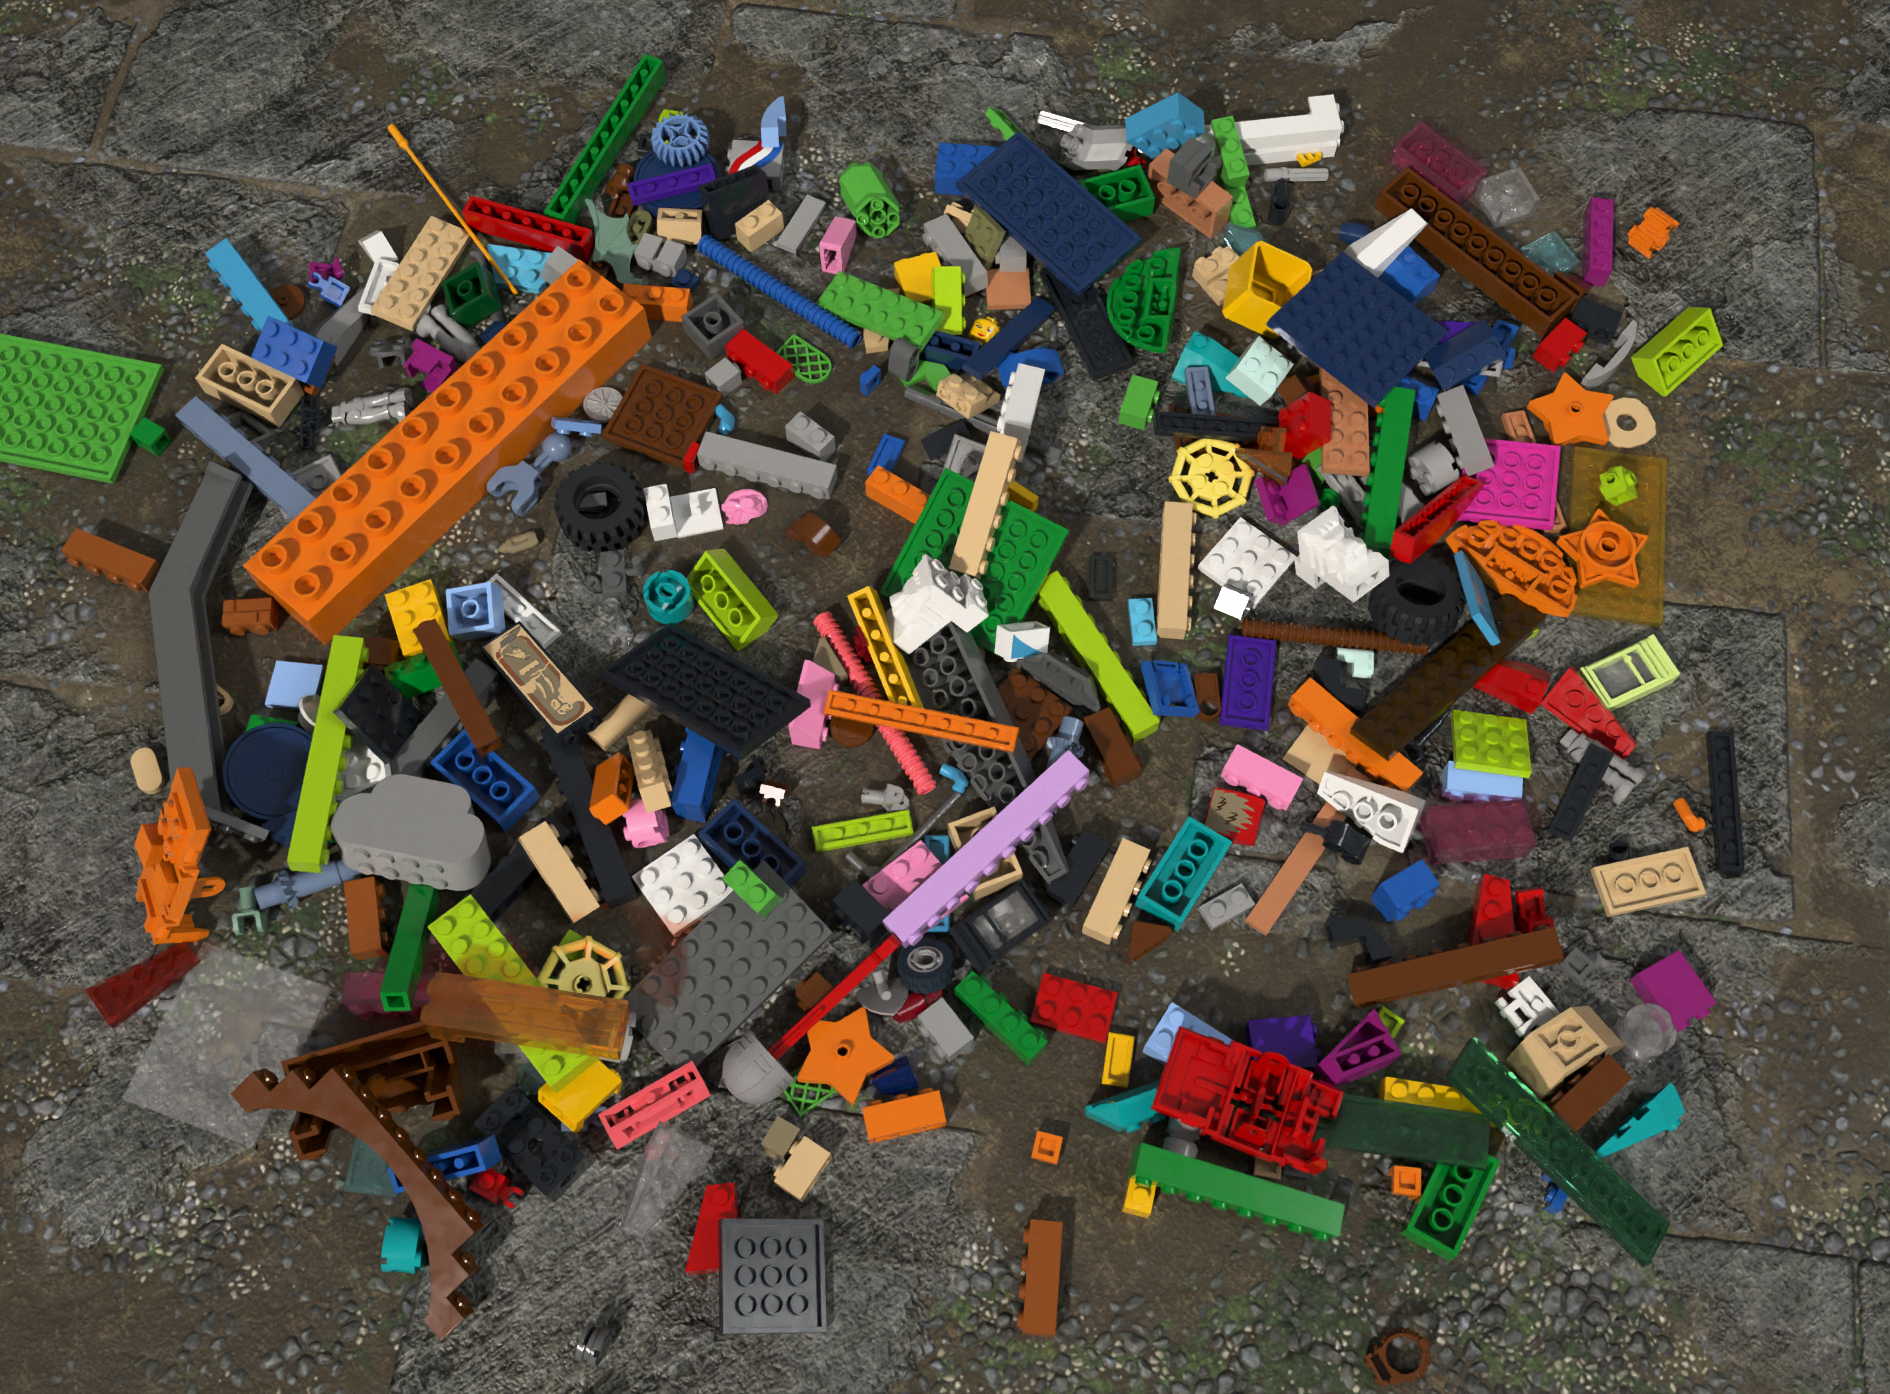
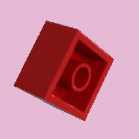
(1306, 424)

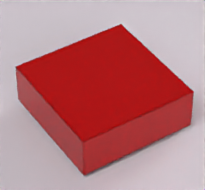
(691, 460)

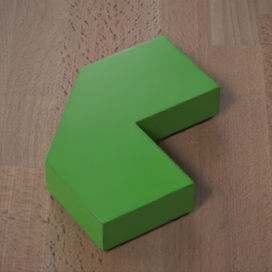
(931, 372)

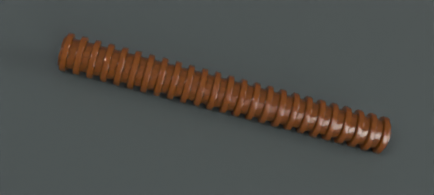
(1327, 636)

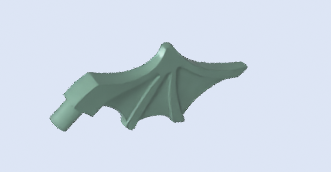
(613, 244)

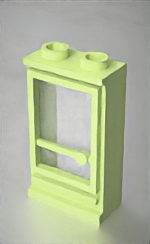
(1630, 673)

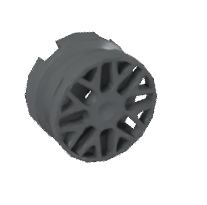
(593, 1344)

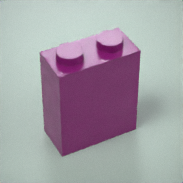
(1674, 988)

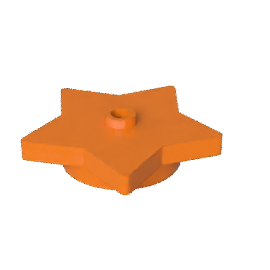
(1572, 413)
(1604, 552)
(845, 1072)

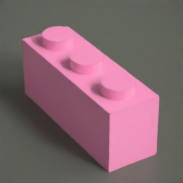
(1261, 778)

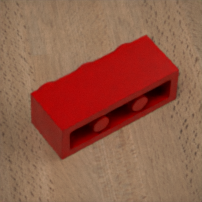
(759, 362)

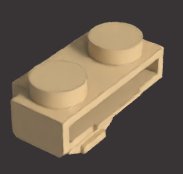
(960, 217)

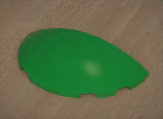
(1145, 300)

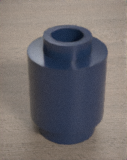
(1351, 232)

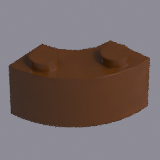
(381, 652)

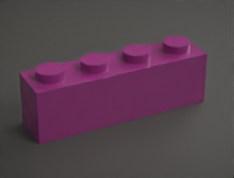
(1597, 241)

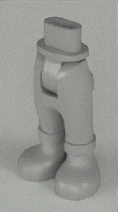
(460, 347)
(374, 408)
(1578, 745)

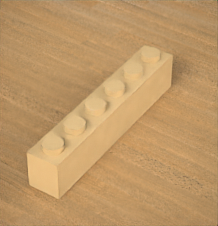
(985, 505)
(1174, 570)

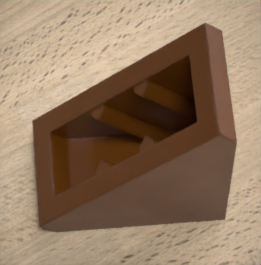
(1145, 938)

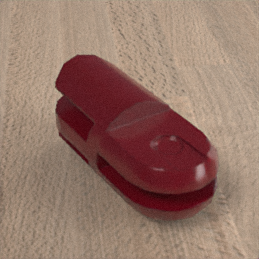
(915, 1005)

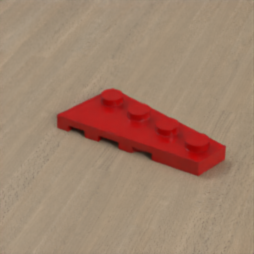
(1584, 712)

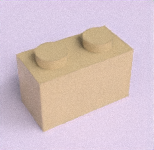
(680, 225)
(759, 226)
(802, 1168)

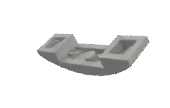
(1598, 374)

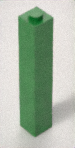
(409, 948)

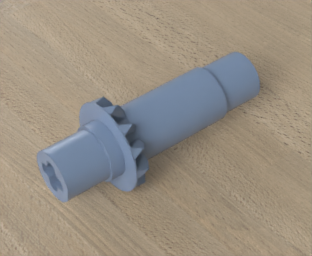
(1065, 740)
(300, 884)

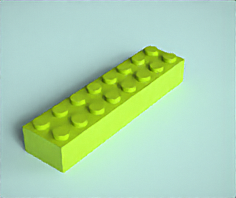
(485, 953)

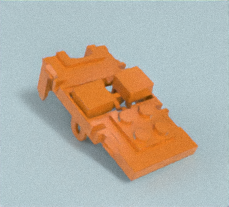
(171, 860)

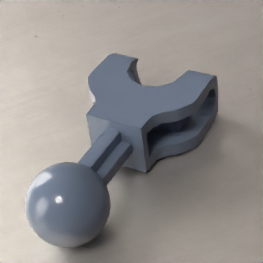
(526, 477)

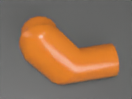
(1693, 823)

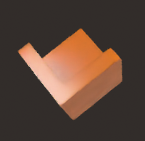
(1406, 1181)

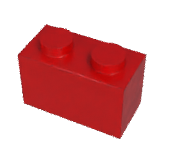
(1560, 345)

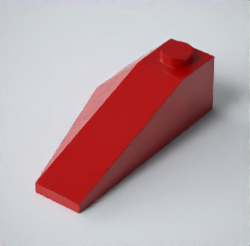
(1516, 684)

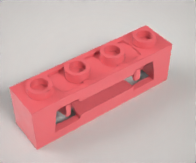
(654, 1104)

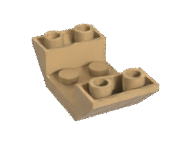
(1562, 1048)

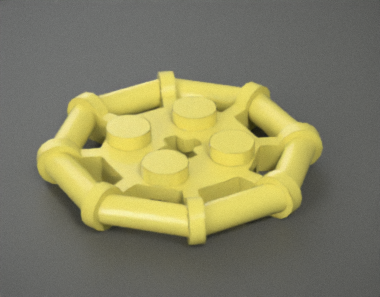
(1199, 482)
(585, 967)

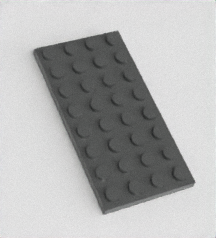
(724, 973)

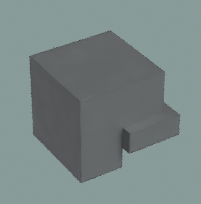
(1192, 167)

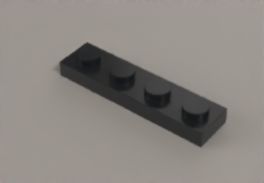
(1580, 793)

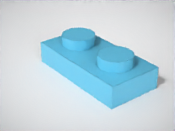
(1142, 622)

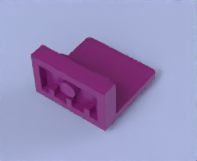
(1288, 502)

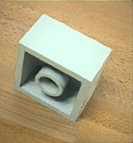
(1259, 371)

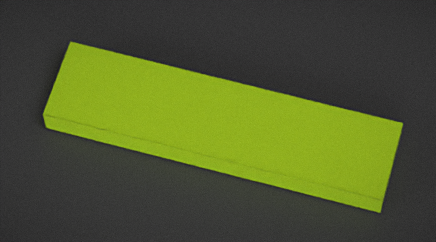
(862, 830)

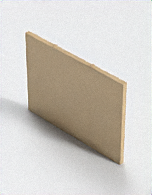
(1314, 755)

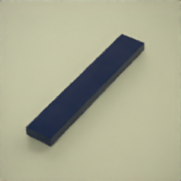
(1008, 338)

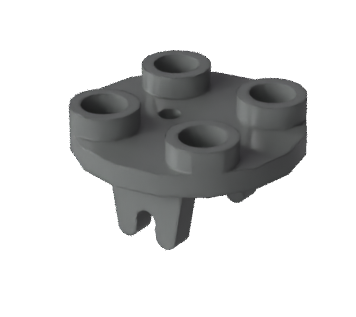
(384, 348)

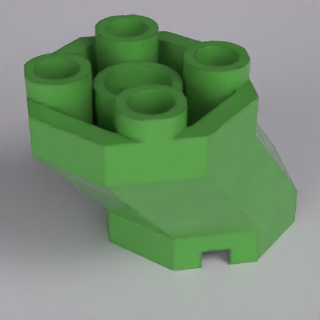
(869, 199)

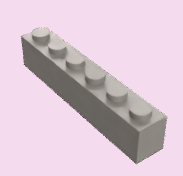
(767, 465)

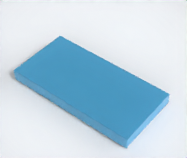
(1476, 598)

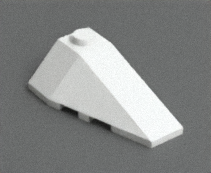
(1380, 810)

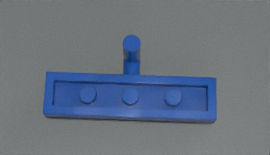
(1505, 335)

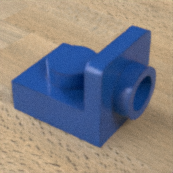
(1554, 1196)

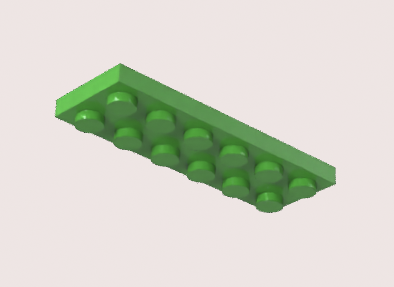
(880, 310)

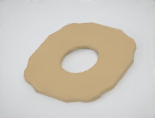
(1644, 428)

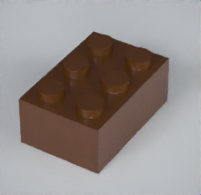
(1588, 1091)

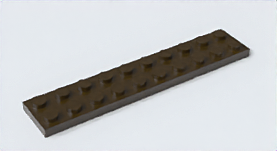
(1445, 679)

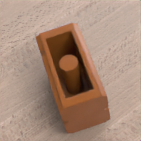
(250, 615)

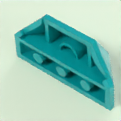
(1127, 1109)

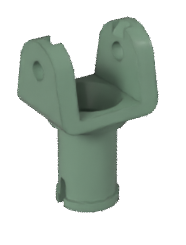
(248, 910)

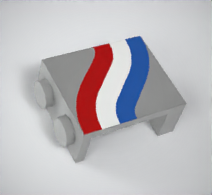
(769, 159)

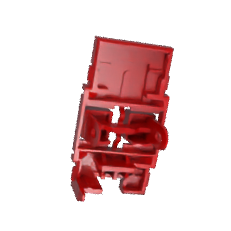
(1202, 1080)

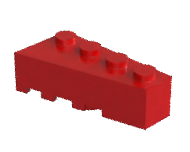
(1492, 918)

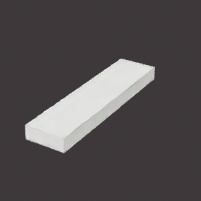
(519, 609)

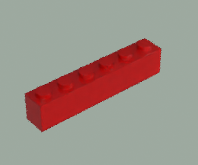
(528, 228)

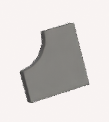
(964, 456)

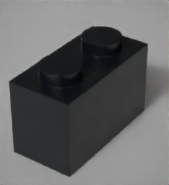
(1596, 320)

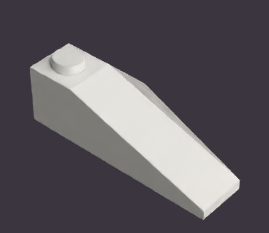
(1384, 244)

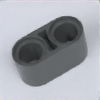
(903, 359)

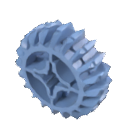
(679, 133)

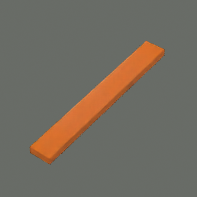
(922, 721)

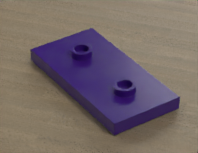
(1247, 682)

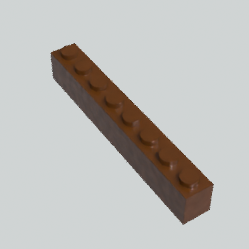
(1455, 967)

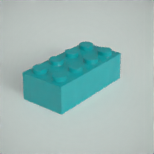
(1183, 873)

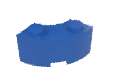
(1040, 358)

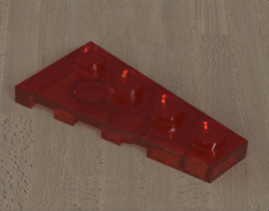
(131, 991)

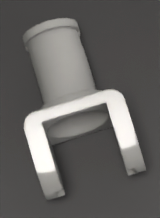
(889, 798)

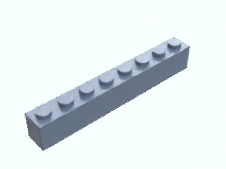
(245, 457)

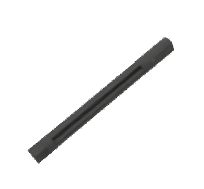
(980, 421)

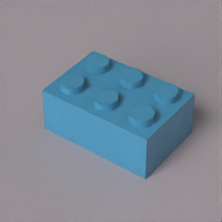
(1165, 125)

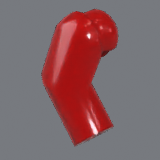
(1134, 160)

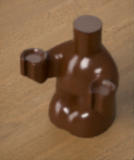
(623, 175)

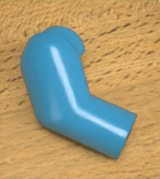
(727, 420)
(955, 774)

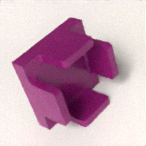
(432, 362)

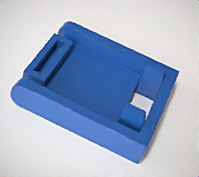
(1169, 687)

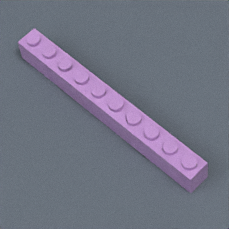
(987, 849)

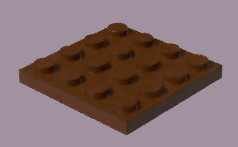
(662, 415)

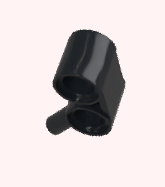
(1341, 839)

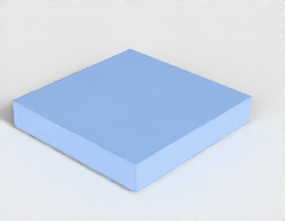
(292, 682)

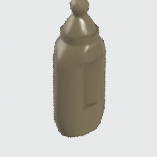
(518, 543)

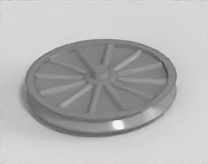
(601, 404)

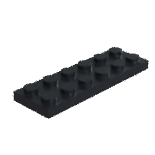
(1088, 328)

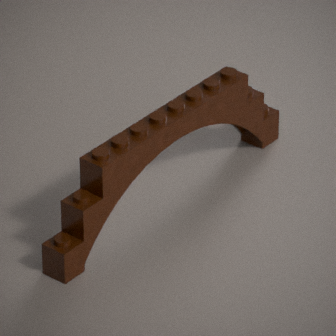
(440, 1208)

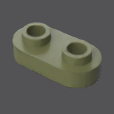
(635, 230)

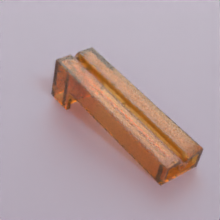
(525, 1015)

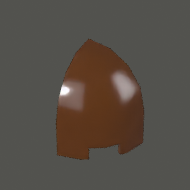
(1573, 283)

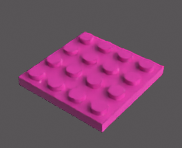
(1519, 487)

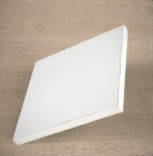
(696, 513)

